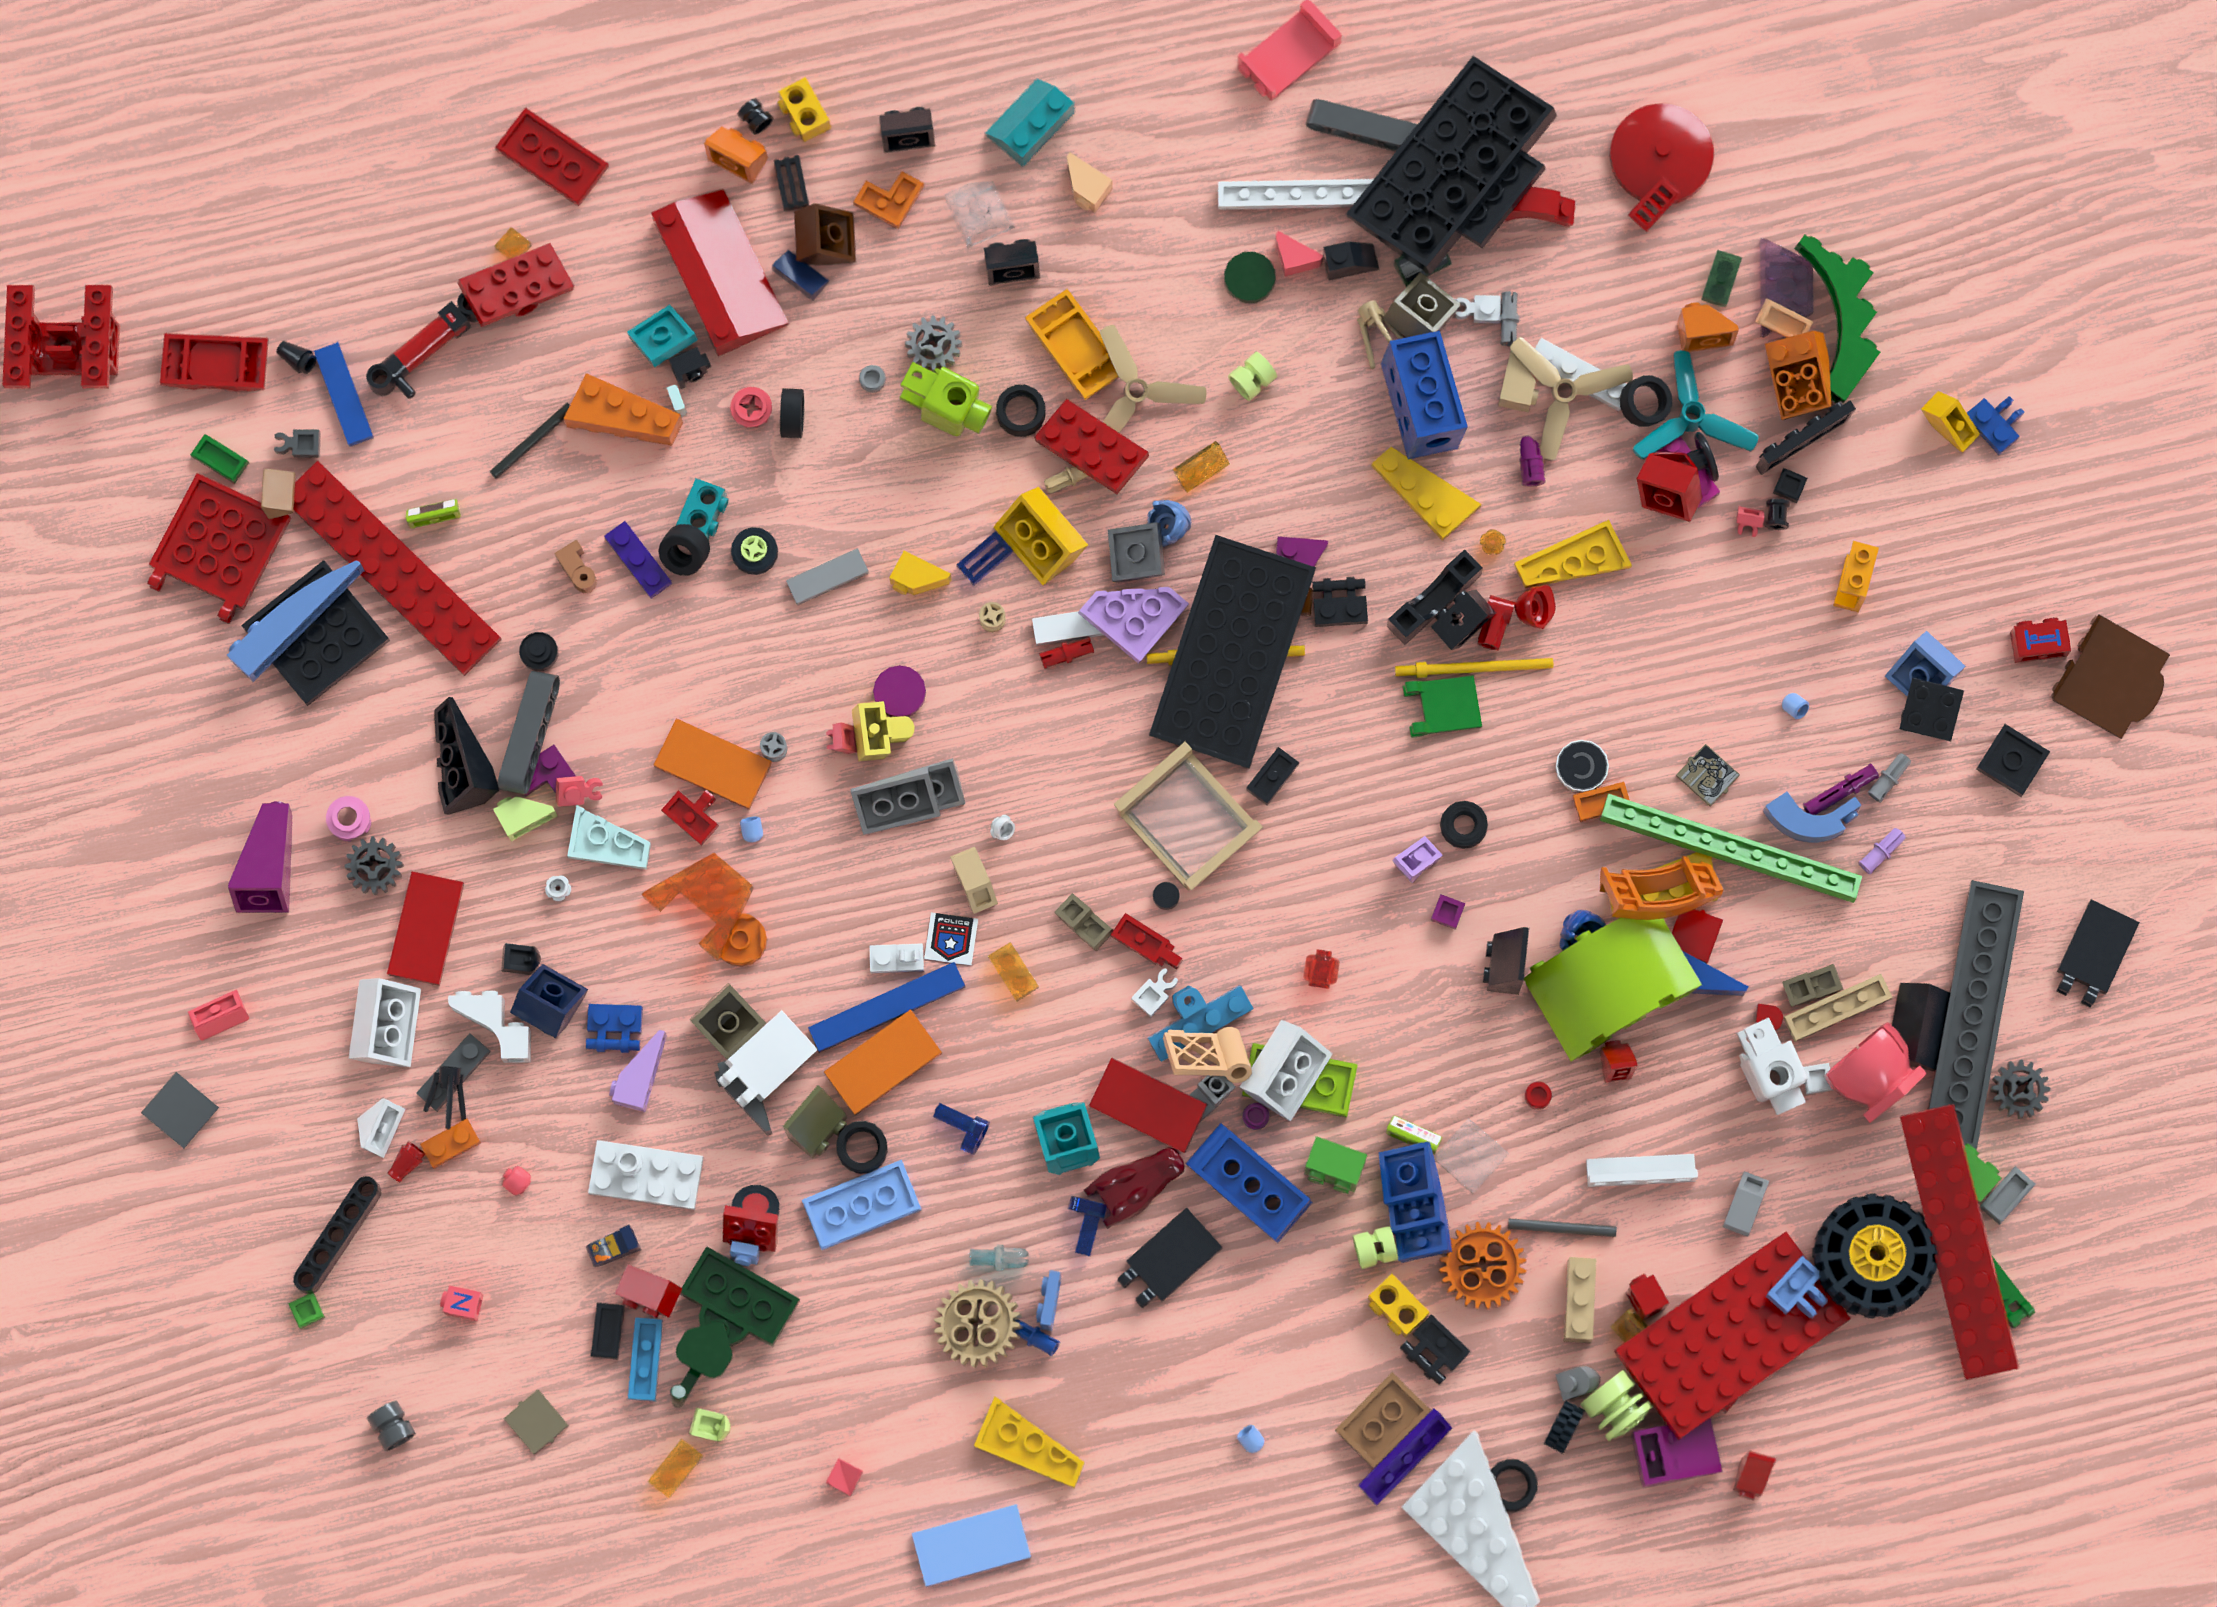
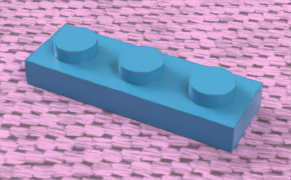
(645, 1359)

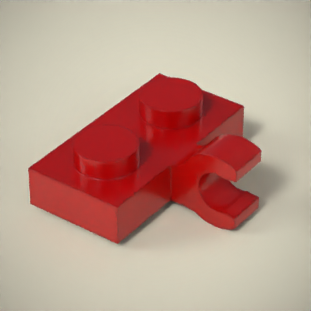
(692, 816)

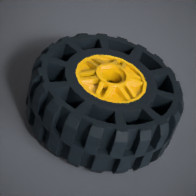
(1857, 1279)

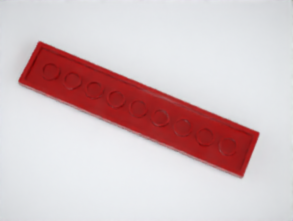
(392, 569)
(1961, 1242)

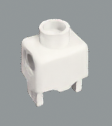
(1768, 1054)

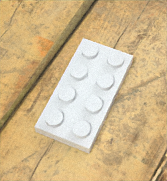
(664, 1179)

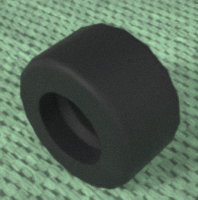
(675, 559)

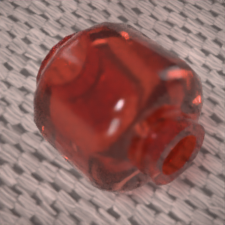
(1321, 969)

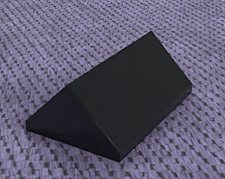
(1920, 1021)

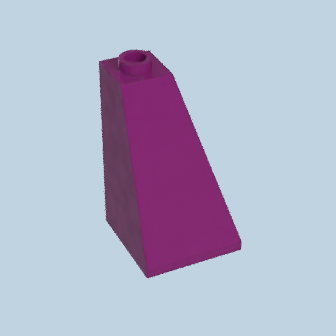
(264, 867)

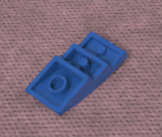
(1415, 1202)

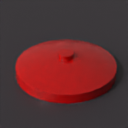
(1661, 143)

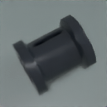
(1777, 514)

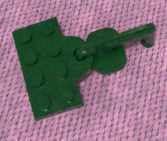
(728, 1299)

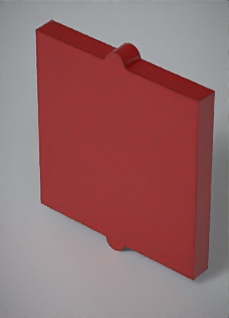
(1697, 933)

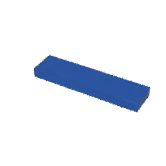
(343, 394)

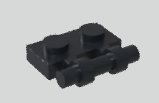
(1340, 610)
(1441, 1344)

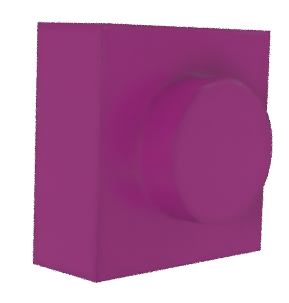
(1448, 911)

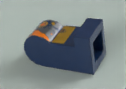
(613, 1246)

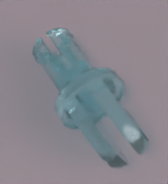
(999, 1257)

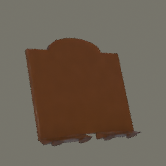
(2113, 678)

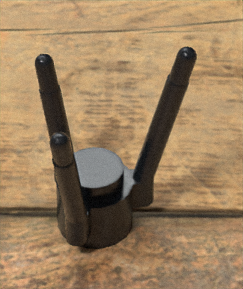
(449, 1079)

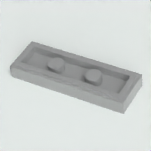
(827, 576)

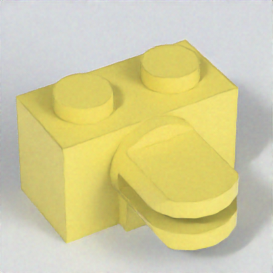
(876, 731)

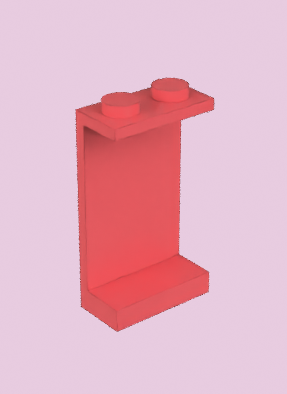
(1290, 51)

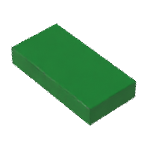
(219, 458)

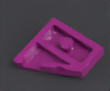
(1301, 549)

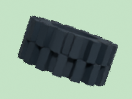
(1564, 1427)

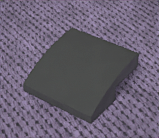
(179, 1110)

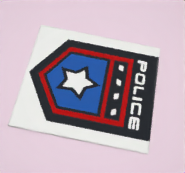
(951, 938)

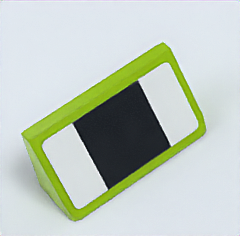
(433, 513)

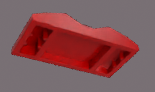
(214, 362)

